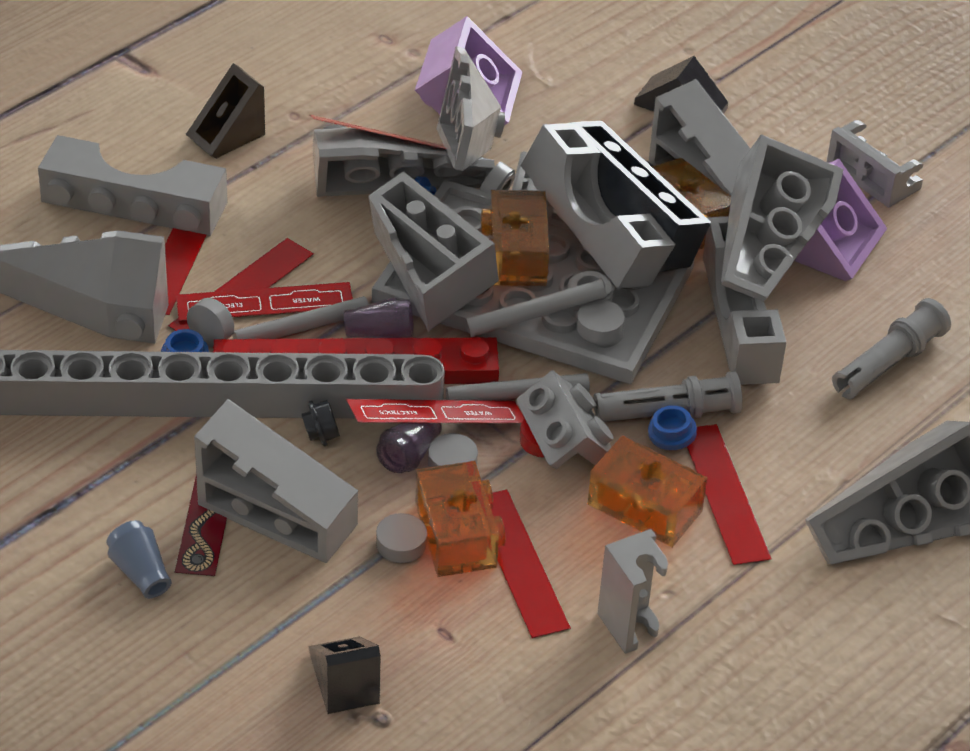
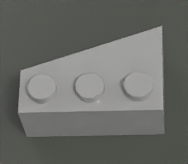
(695, 129)
(431, 249)
(271, 485)

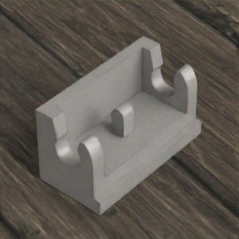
(871, 167)
(627, 587)

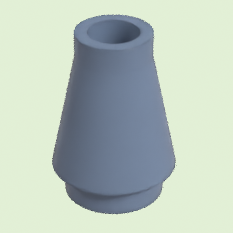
(139, 557)

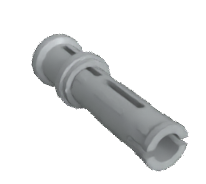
(905, 339)
(693, 395)

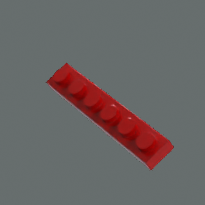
(464, 359)

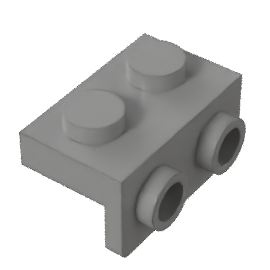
(564, 421)

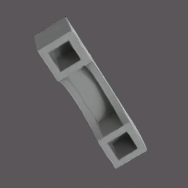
(566, 167)
(179, 198)
(749, 332)

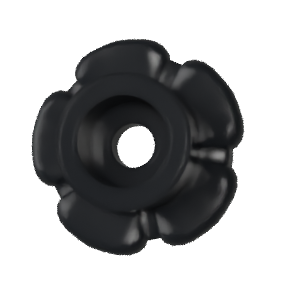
(320, 422)

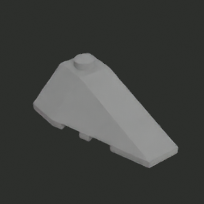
(468, 113)
(363, 161)
(774, 214)
(100, 284)
(903, 501)

